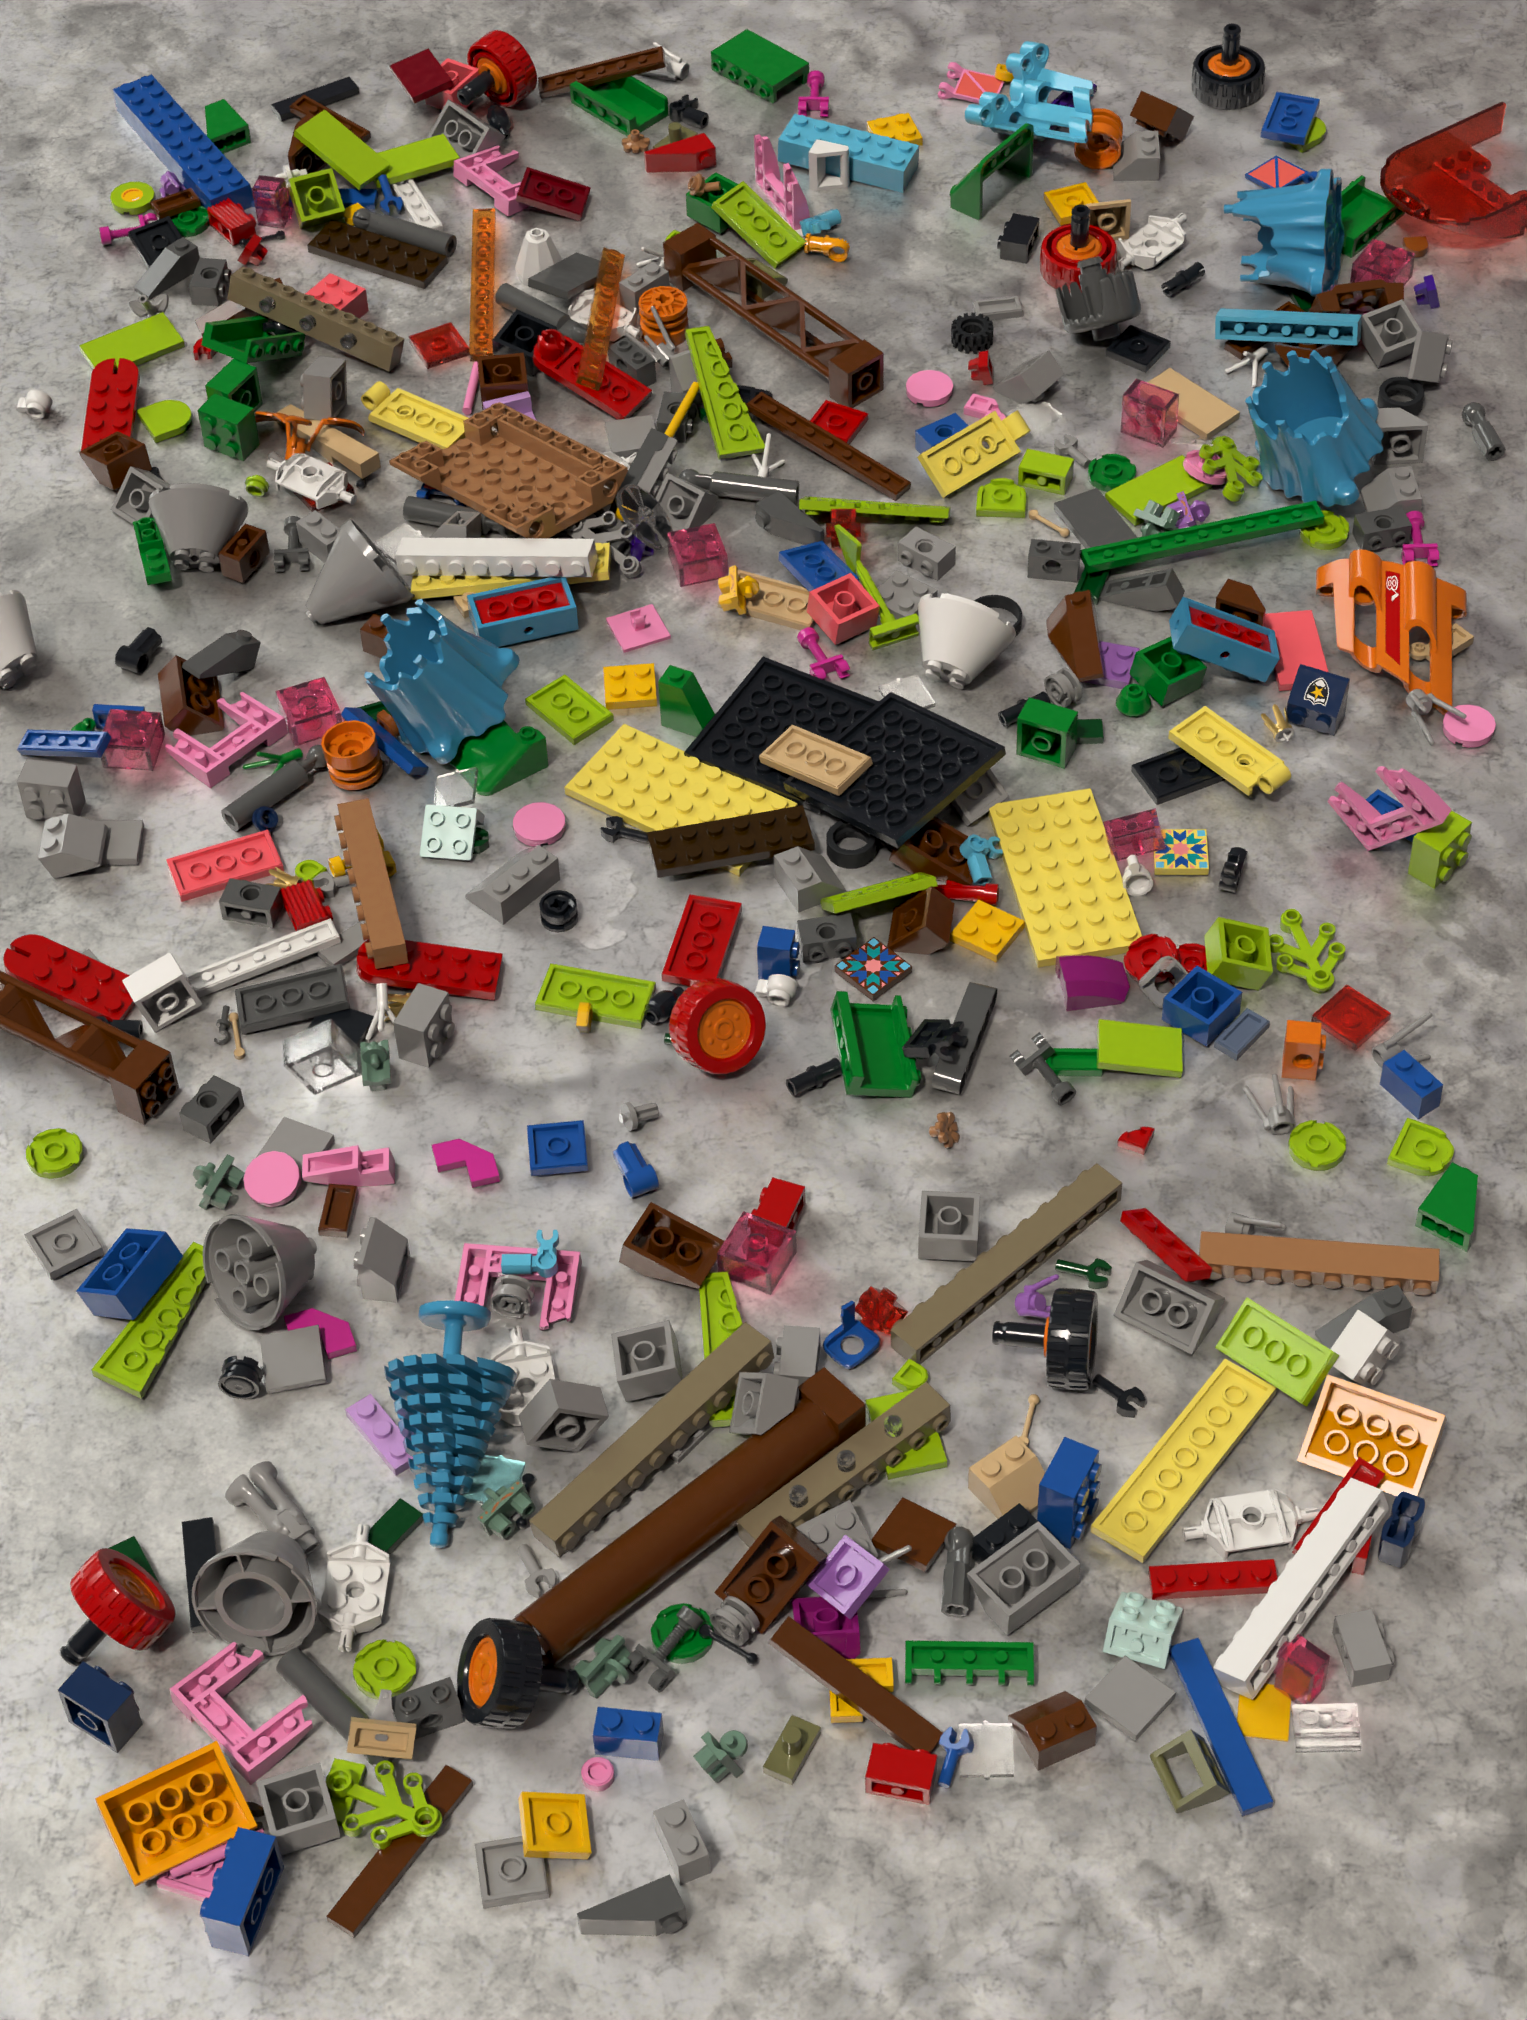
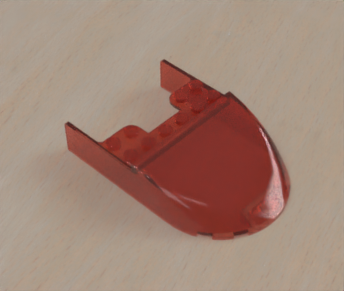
(1444, 183)

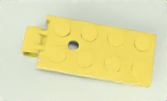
(413, 416)
(964, 458)
(1225, 748)

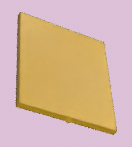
(1265, 1715)

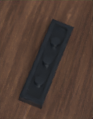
(324, 95)
(198, 1549)

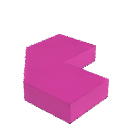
(459, 1153)
(334, 1332)

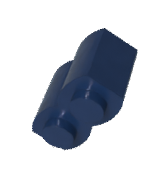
(1401, 1529)

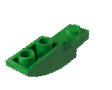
(151, 551)

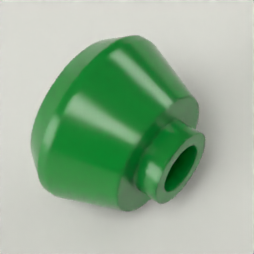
(1133, 700)

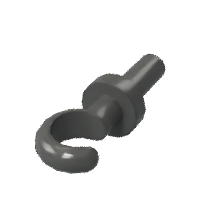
(223, 1024)

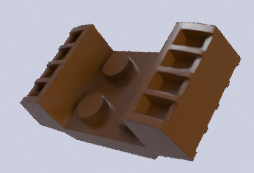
(1358, 297)

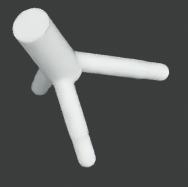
(660, 257)
(1252, 359)
(764, 469)
(382, 1008)

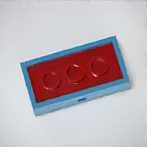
(523, 611)
(1223, 640)

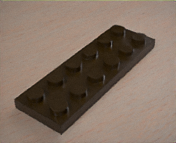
(377, 254)
(729, 841)

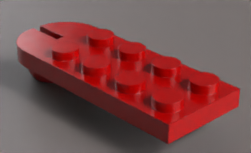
(560, 359)
(111, 400)
(439, 966)
(69, 976)

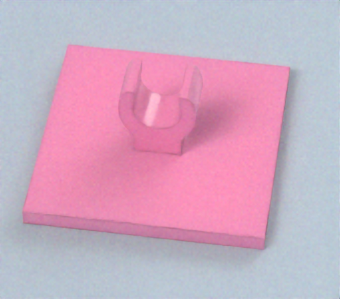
(638, 628)

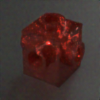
(847, 520)
(879, 1309)

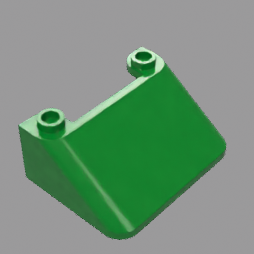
(1013, 154)
(502, 756)

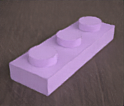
(380, 1433)

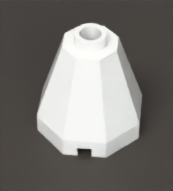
(535, 254)

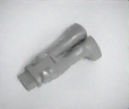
(286, 1519)

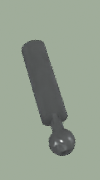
(405, 231)
(514, 298)
(741, 485)
(437, 513)
(273, 788)
(322, 1694)

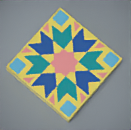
(1184, 853)

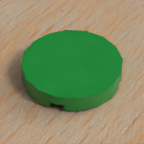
(191, 222)
(1110, 471)
(691, 1646)

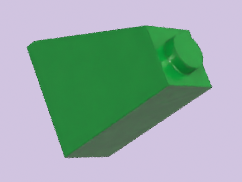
(226, 127)
(683, 702)
(1450, 1207)

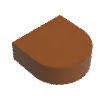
(1416, 245)
(388, 723)

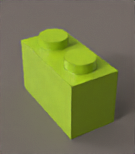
(1045, 471)

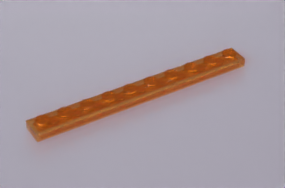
(482, 283)
(600, 319)

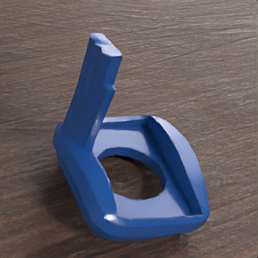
(850, 1328)

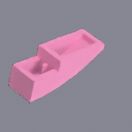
(350, 1167)

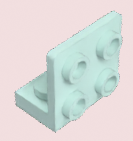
(449, 832)
(1142, 1629)

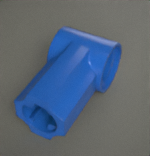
(637, 1175)

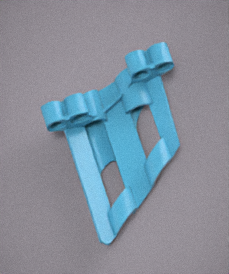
(1029, 99)

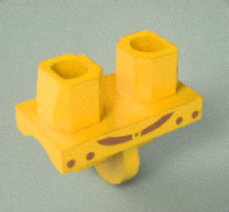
(736, 590)

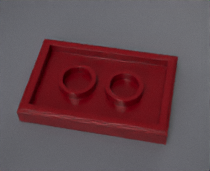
(421, 76)
(553, 194)

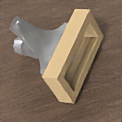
(381, 1732)

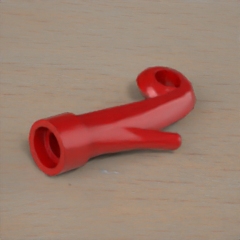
(954, 890)

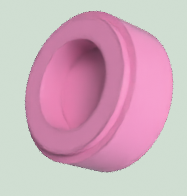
(597, 1774)

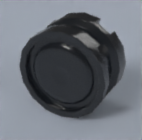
(558, 911)
(240, 1377)

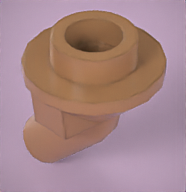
(698, 186)

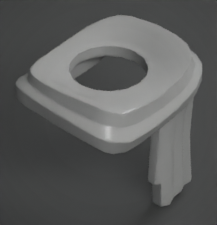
(1164, 964)

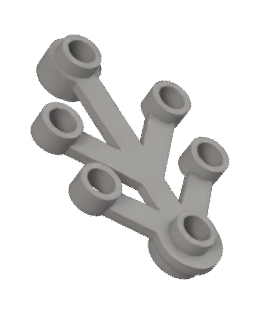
(584, 531)

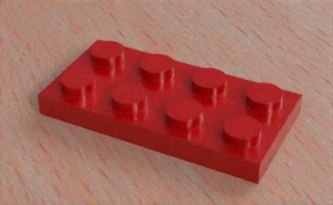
(701, 940)

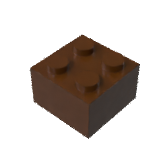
(1161, 116)
(501, 376)

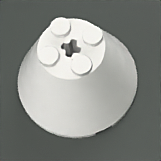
(960, 638)
(16, 639)

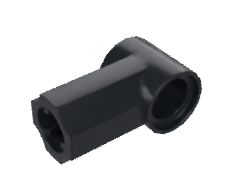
(137, 654)

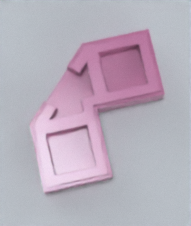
(981, 406)

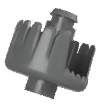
(1103, 301)

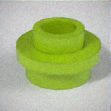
(256, 485)

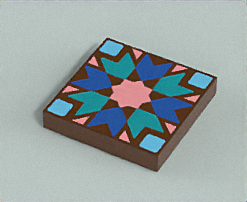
(873, 969)

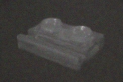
(1326, 1728)

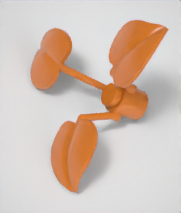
(297, 444)

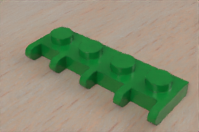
(969, 1660)

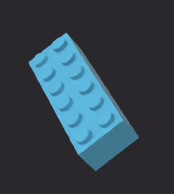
(872, 157)

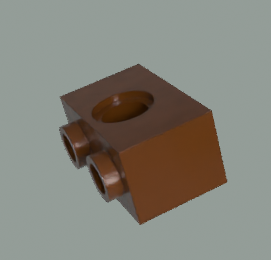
(244, 553)

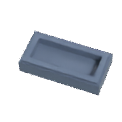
(1241, 1034)

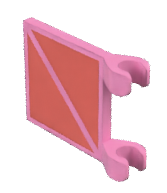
(970, 84)

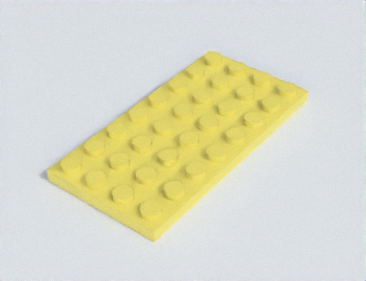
(663, 789)
(1064, 876)

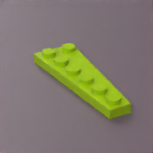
(727, 414)
(864, 508)
(719, 1321)
(146, 1340)

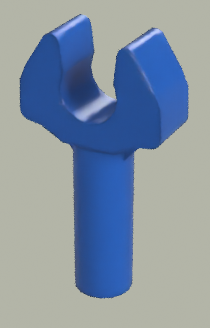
(389, 199)
(953, 1751)

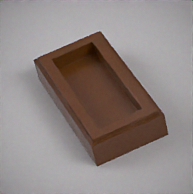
(175, 203)
(338, 1210)

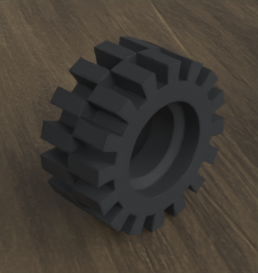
(972, 333)

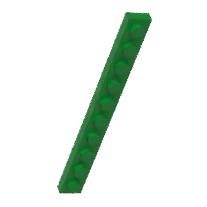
(1201, 536)

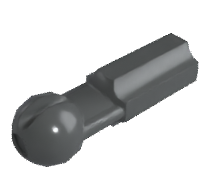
(1483, 432)
(955, 1581)

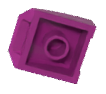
(1091, 981)
(828, 1625)

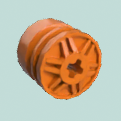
(1103, 141)
(672, 309)
(352, 755)

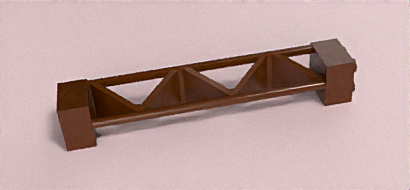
(850, 365)
(138, 1081)

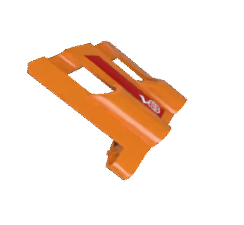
(1403, 599)

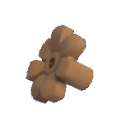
(635, 142)
(945, 1129)

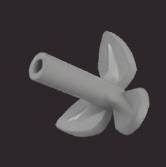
(143, 307)

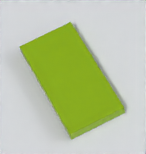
(341, 149)
(418, 159)
(758, 224)
(135, 342)
(1156, 485)
(878, 892)
(613, 997)
(1277, 1351)

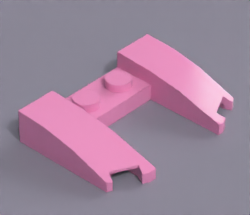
(481, 170)
(787, 197)
(211, 764)
(1421, 809)
(483, 1262)
(249, 1751)

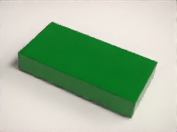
(1074, 1062)

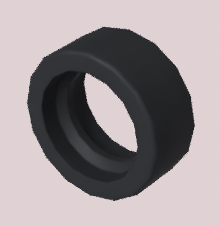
(1405, 387)
(849, 858)

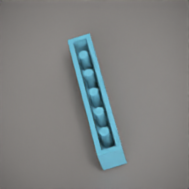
(1288, 326)

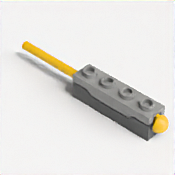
(656, 453)

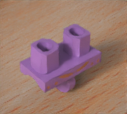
(1196, 512)

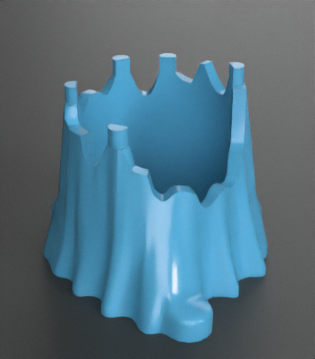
(1298, 233)
(1313, 430)
(440, 681)

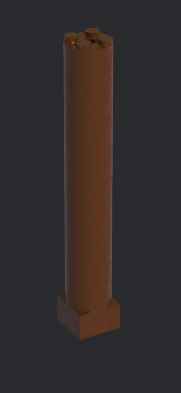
(693, 1518)

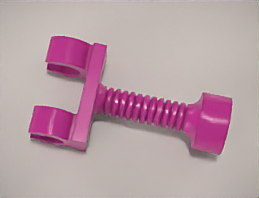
(815, 81)
(108, 235)
(1418, 549)
(809, 639)

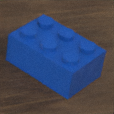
(130, 1274)
(1069, 1491)
(242, 1891)

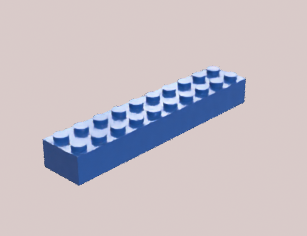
(180, 143)

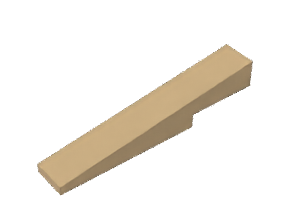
(336, 445)

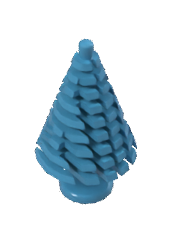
(447, 1411)

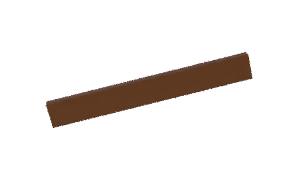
(828, 446)

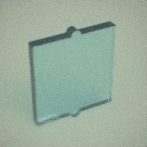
(493, 1474)

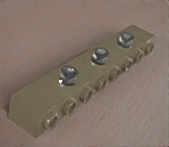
(315, 318)
(852, 1463)

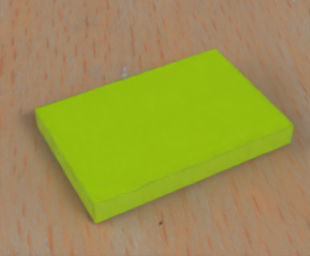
(569, 709)
(1139, 1048)
(926, 1458)

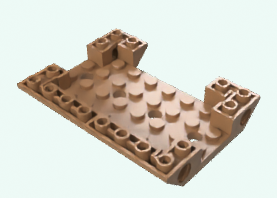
(517, 472)

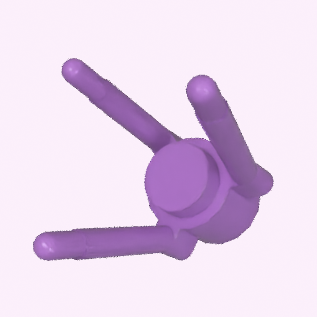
(170, 184)
(1032, 1302)

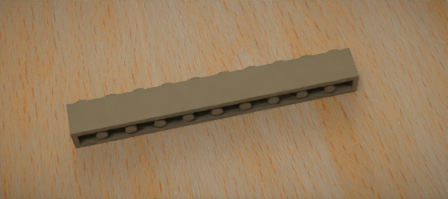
(1005, 1264)
(650, 1441)

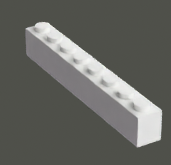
(496, 557)
(1301, 1587)

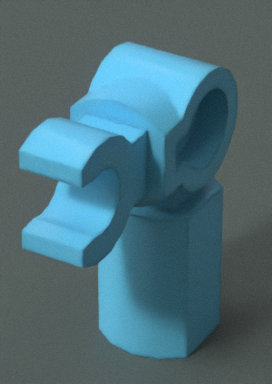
(820, 222)
(975, 850)
(543, 1263)

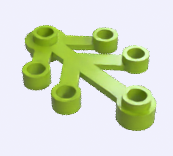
(1226, 448)
(1318, 977)
(386, 1806)

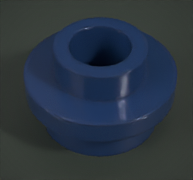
(270, 817)

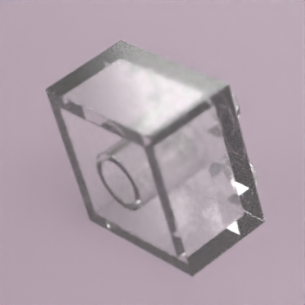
(322, 1057)

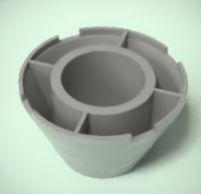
(257, 1594)

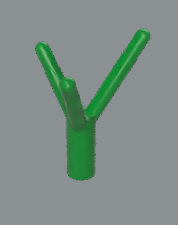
(281, 760)

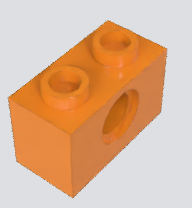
(1302, 1050)

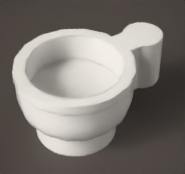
(35, 404)
(1136, 878)
(778, 988)

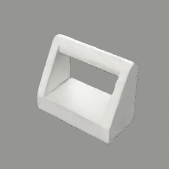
(817, 168)

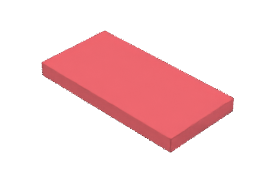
(1296, 644)
(213, 866)

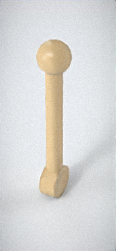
(1033, 514)
(239, 1052)
(1033, 1400)

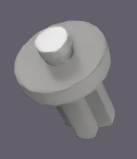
(632, 1115)

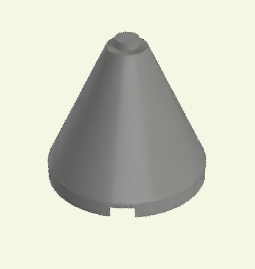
(355, 579)

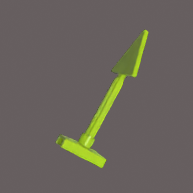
(891, 629)

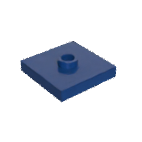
(557, 1148)

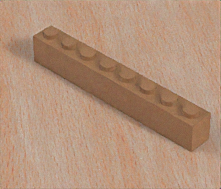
(372, 884)
(1320, 1262)

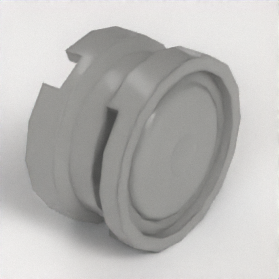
(1063, 687)
(512, 1296)
(734, 1621)

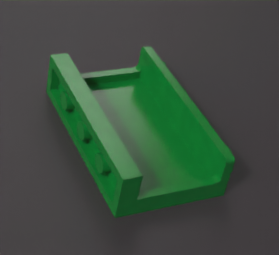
(758, 64)
(621, 103)
(1364, 216)
(248, 342)
(871, 1047)

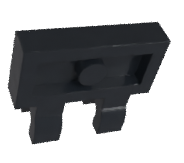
(934, 1037)

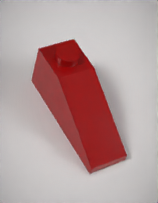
(682, 156)

